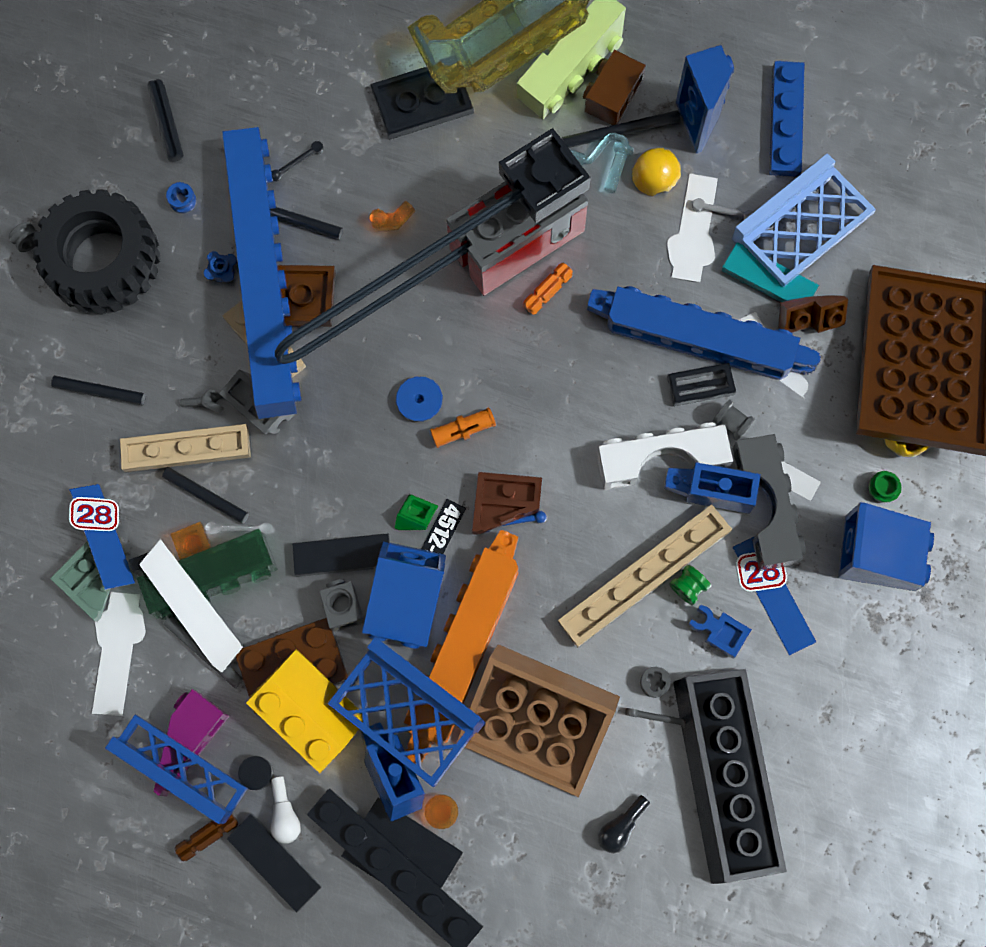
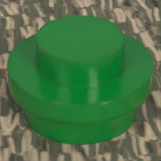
(885, 487)

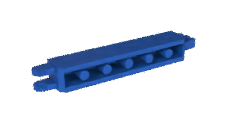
(703, 333)

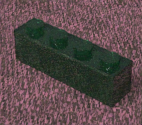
(218, 570)

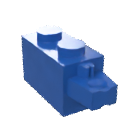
(715, 486)
(393, 780)

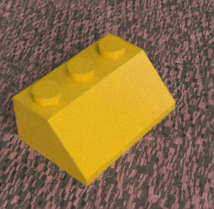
(298, 709)

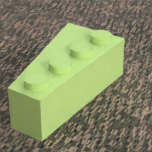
(572, 58)

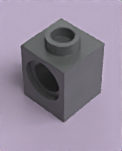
(348, 618)

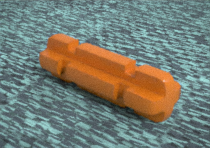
(547, 288)

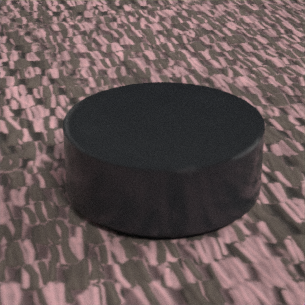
(255, 773)

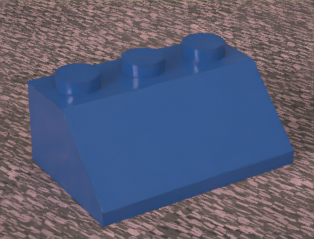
(703, 92)

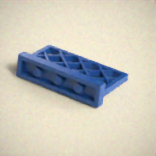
(423, 687)

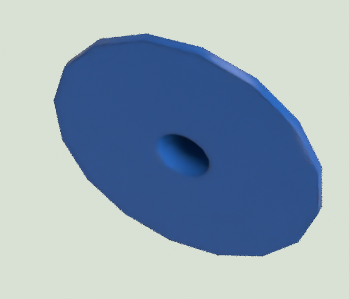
(419, 398)

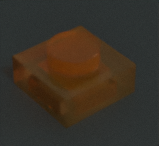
(191, 540)

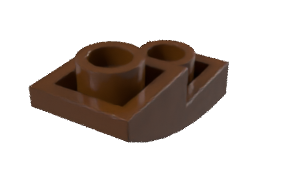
(815, 311)

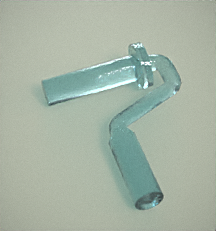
(622, 150)

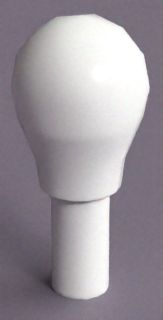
(284, 822)

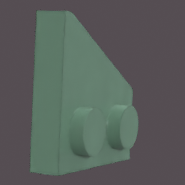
(82, 582)

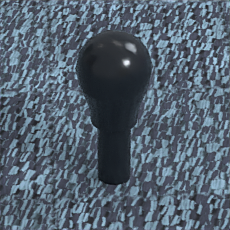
(616, 833)

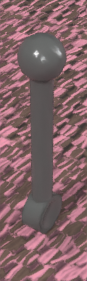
(652, 716)

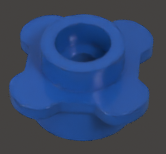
(225, 274)

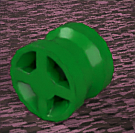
(690, 584)

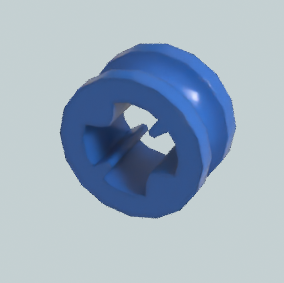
(186, 190)

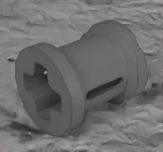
(733, 419)

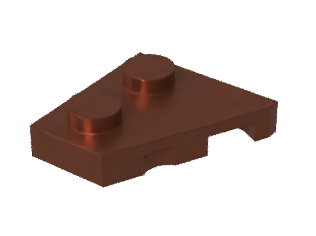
(504, 500)

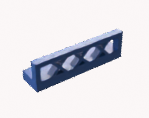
(169, 780)

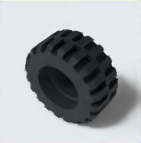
(75, 222)

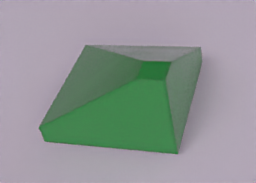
(415, 514)

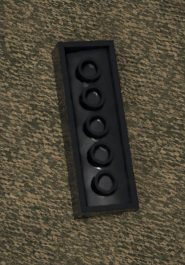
(729, 777)

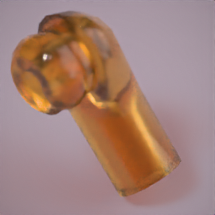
(391, 221)

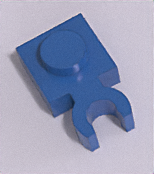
(725, 633)

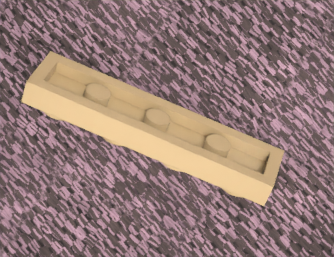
(185, 448)

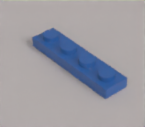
(787, 119)

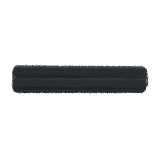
(165, 120)

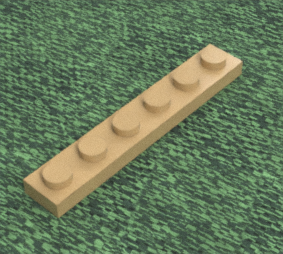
(644, 576)

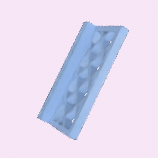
(791, 197)

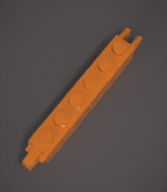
(469, 632)

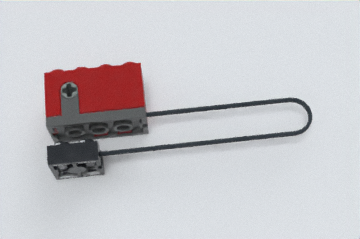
(494, 235)

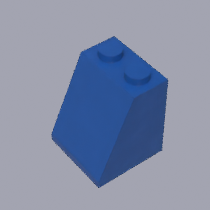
(885, 548)
(404, 595)

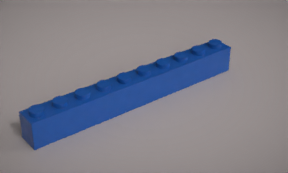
(259, 272)

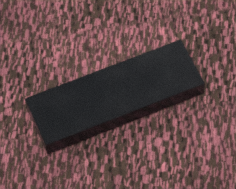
(337, 555)
(274, 863)

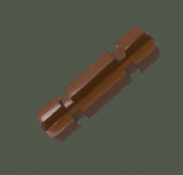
(203, 838)

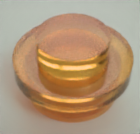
(441, 811)

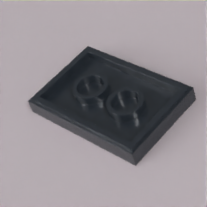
(417, 102)
(416, 842)

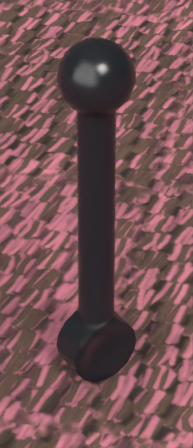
(316, 148)

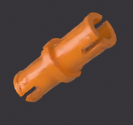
(463, 427)

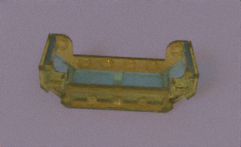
(493, 39)

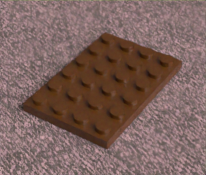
(924, 361)

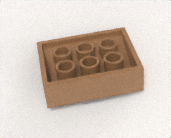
(540, 719)

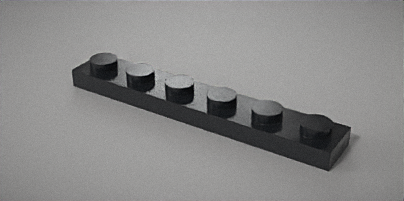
(394, 870)

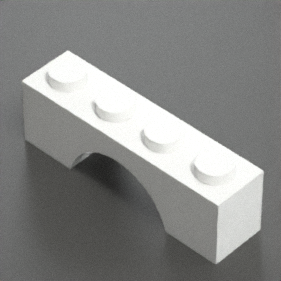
(623, 460)

